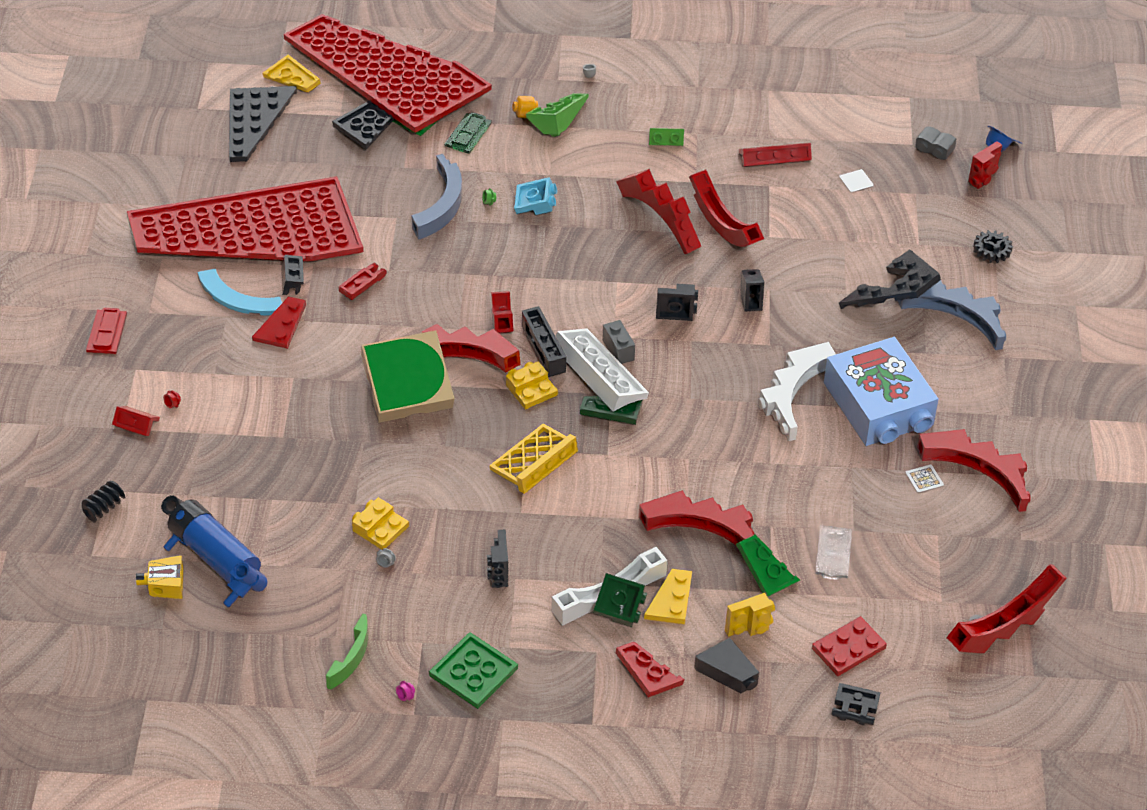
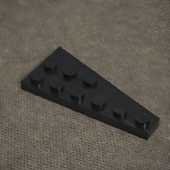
(364, 123)

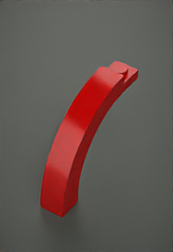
(719, 216)

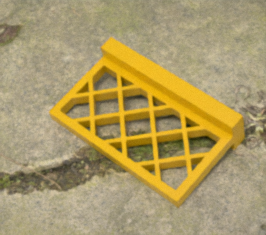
(543, 464)

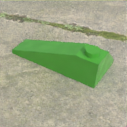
(557, 115)

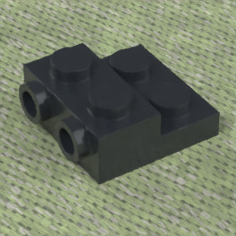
(677, 303)
(498, 561)

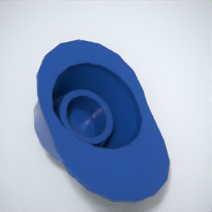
(997, 136)

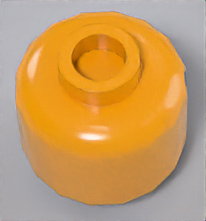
(523, 105)

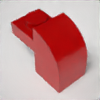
(501, 312)

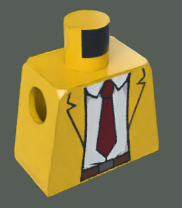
(164, 577)

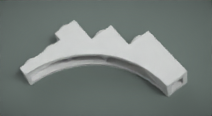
(786, 382)

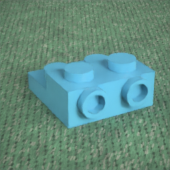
(535, 196)

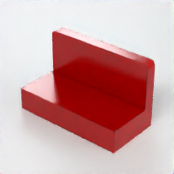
(134, 420)

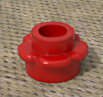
(172, 399)

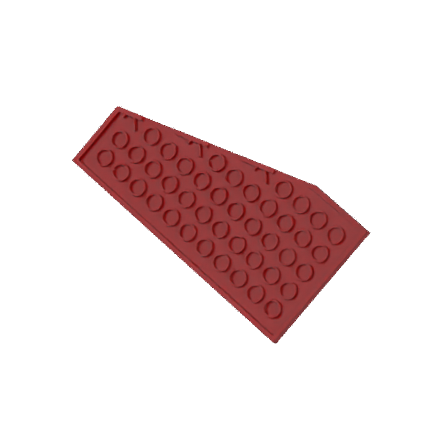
(394, 76)

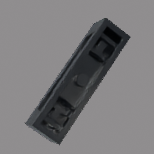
(543, 341)

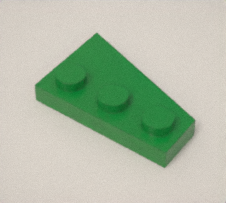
(765, 567)

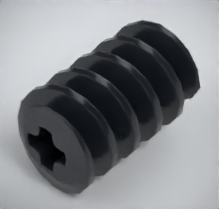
(101, 499)

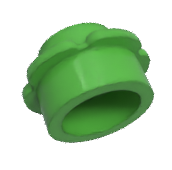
(489, 197)

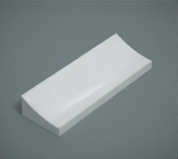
(600, 369)

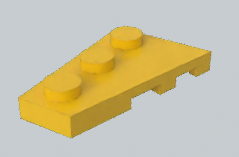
(292, 73)
(672, 598)

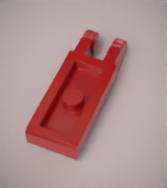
(362, 281)

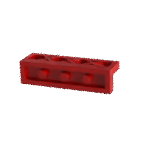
(776, 154)

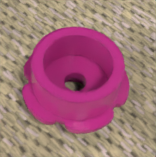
(405, 691)

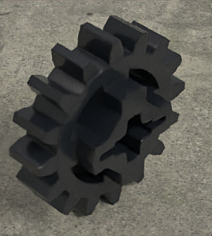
(993, 246)

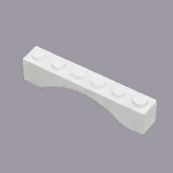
(578, 602)

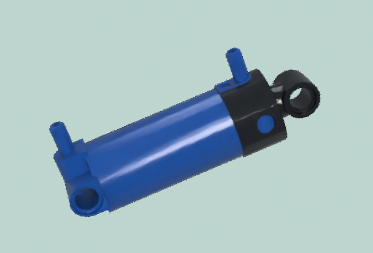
(214, 545)

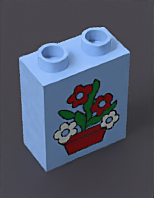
(881, 391)

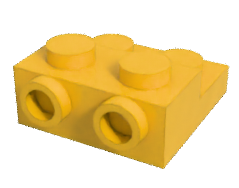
(530, 384)
(379, 523)
(750, 616)

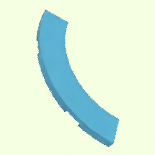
(234, 300)

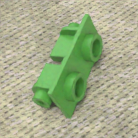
(666, 136)

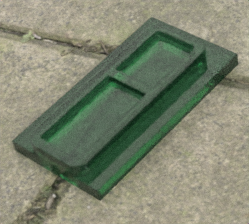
(468, 132)

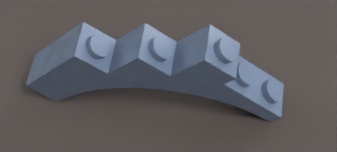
(959, 302)

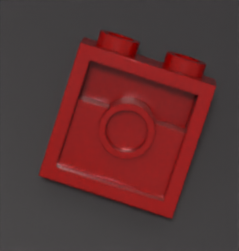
(984, 165)

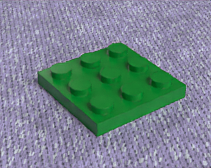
(473, 670)

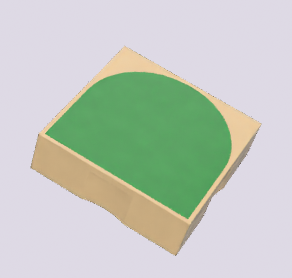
(407, 376)

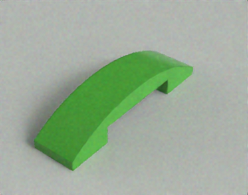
(341, 671)

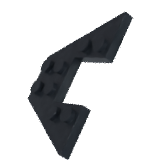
(917, 280)

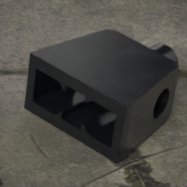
(752, 283)

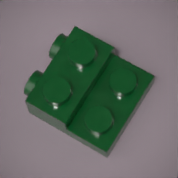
(620, 600)

